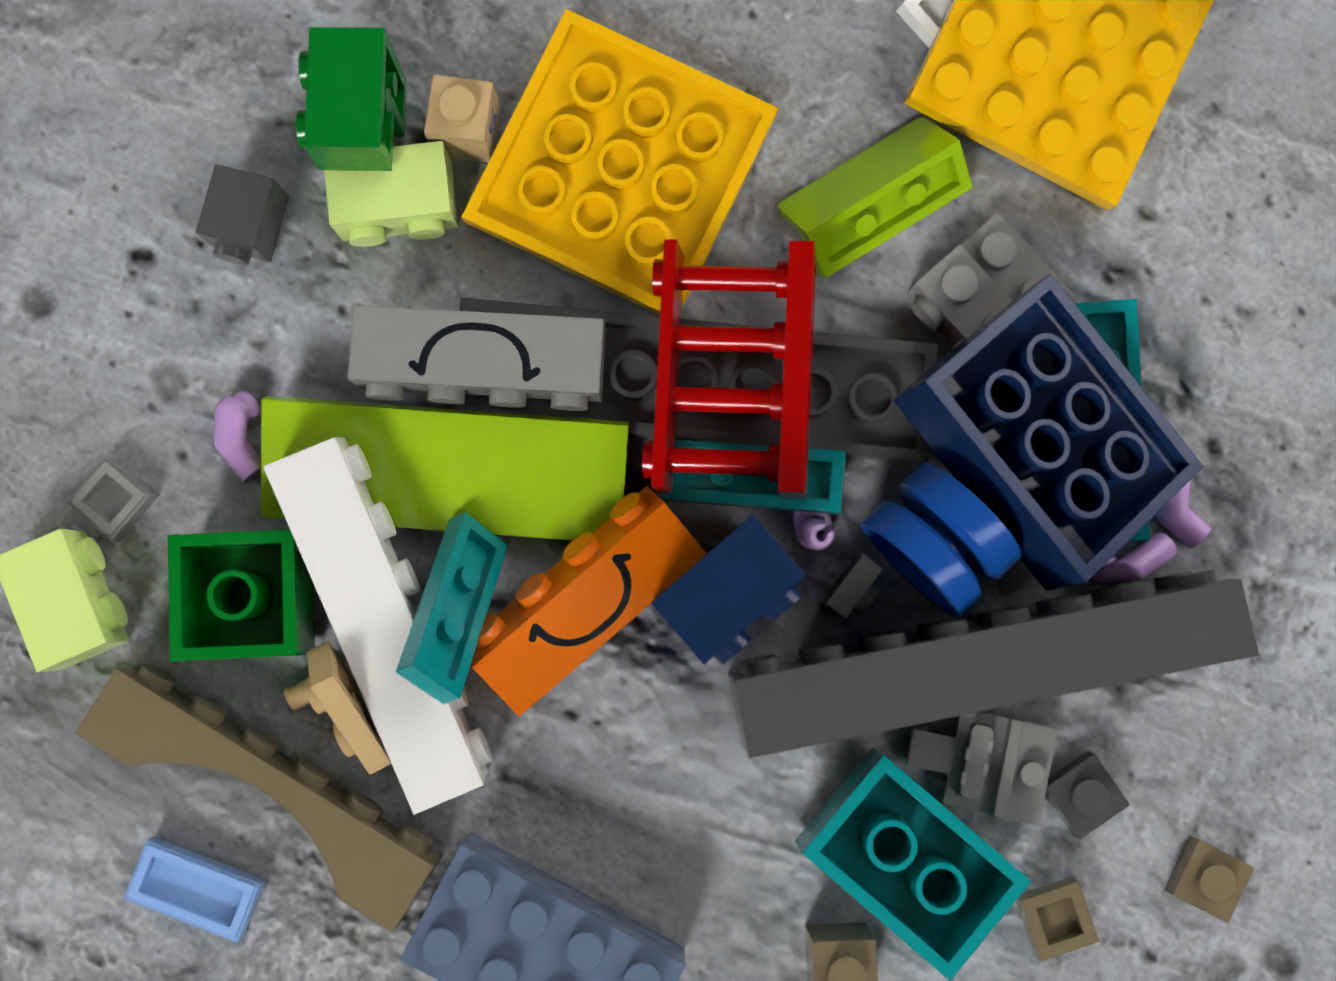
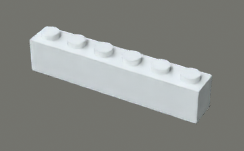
(372, 613)

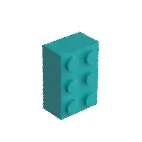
(912, 863)

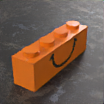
(583, 599)

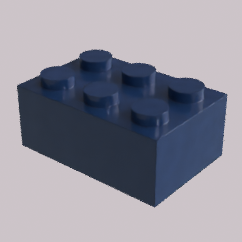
(729, 590)

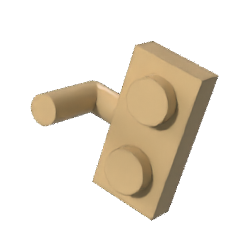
(335, 691)

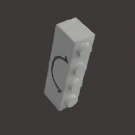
(477, 355)

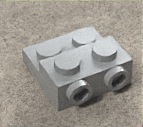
(978, 281)

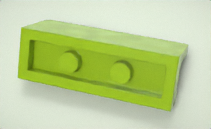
(878, 193)

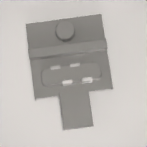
(992, 764)

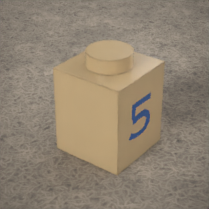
(463, 117)

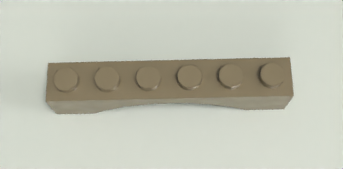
(369, 859)

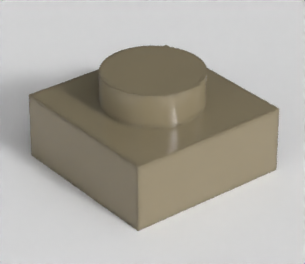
(1209, 879)
(1057, 919)

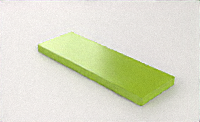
(434, 463)

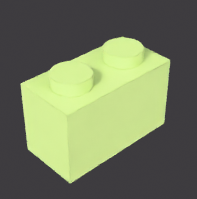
(409, 200)
(62, 599)

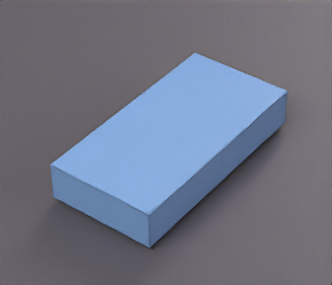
(194, 889)

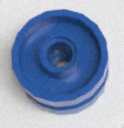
(941, 539)

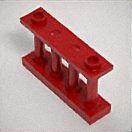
(784, 401)

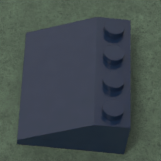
(1050, 435)

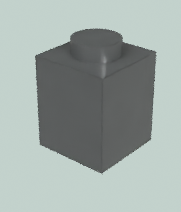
(242, 215)

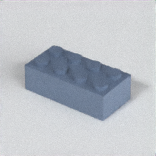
(520, 924)

